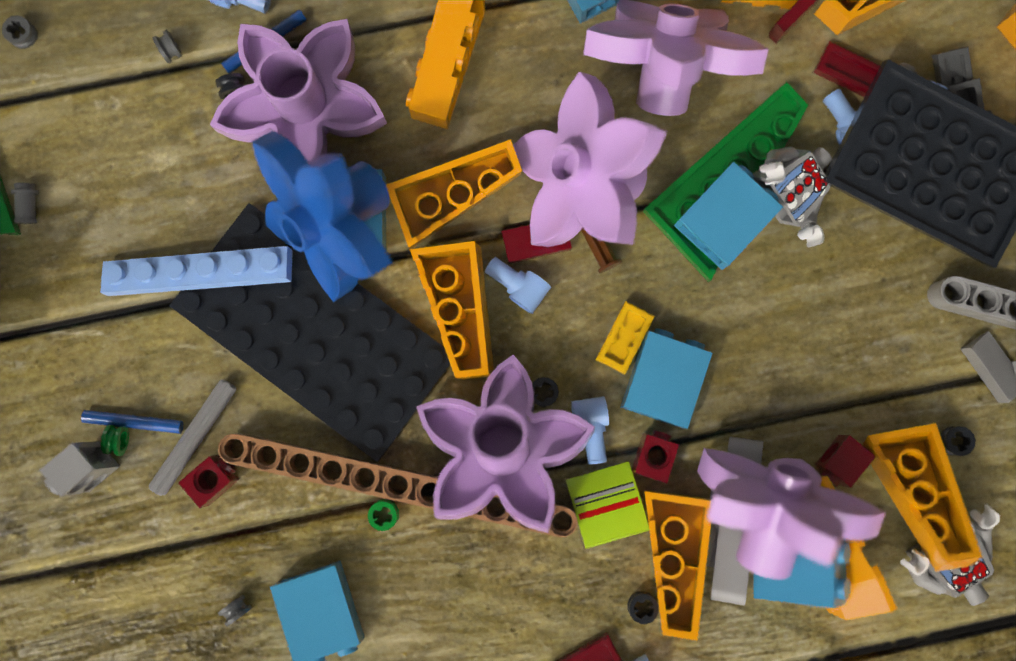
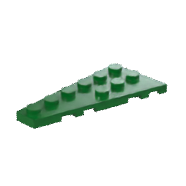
(746, 145)

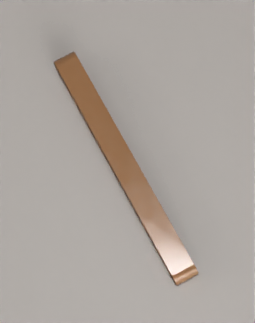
(349, 479)

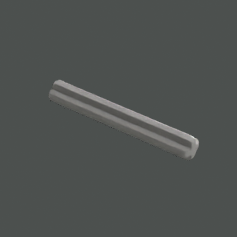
(192, 437)

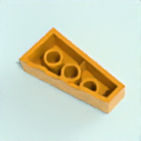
(445, 61)
(447, 191)
(459, 304)
(926, 493)
(680, 557)

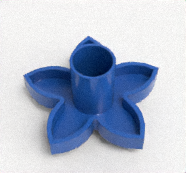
(324, 211)

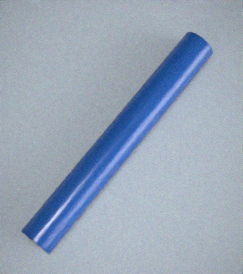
(282, 29)
(132, 421)

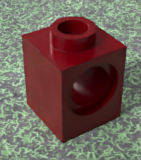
(844, 461)
(661, 470)
(195, 482)

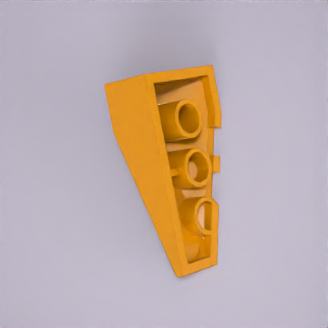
(868, 587)

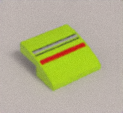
(607, 505)

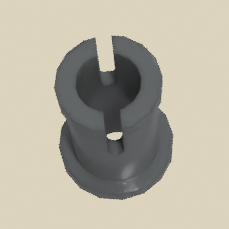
(25, 203)

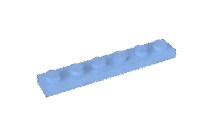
(197, 271)

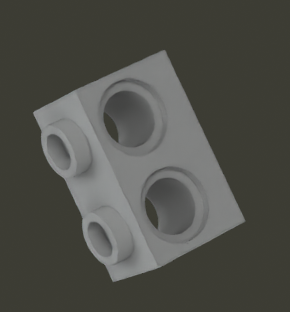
(78, 469)

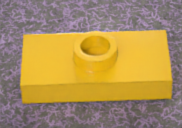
(625, 337)

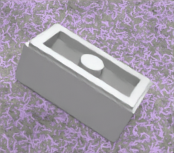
(992, 367)

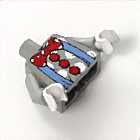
(800, 186)
(958, 580)

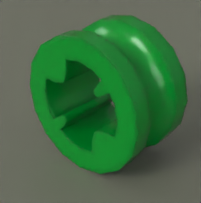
(114, 440)
(388, 524)

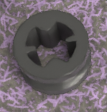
(13, 24)
(167, 46)
(234, 610)

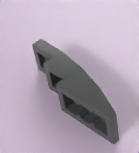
(955, 72)

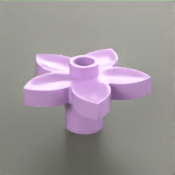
(673, 48)
(298, 90)
(587, 168)
(501, 448)
(782, 511)

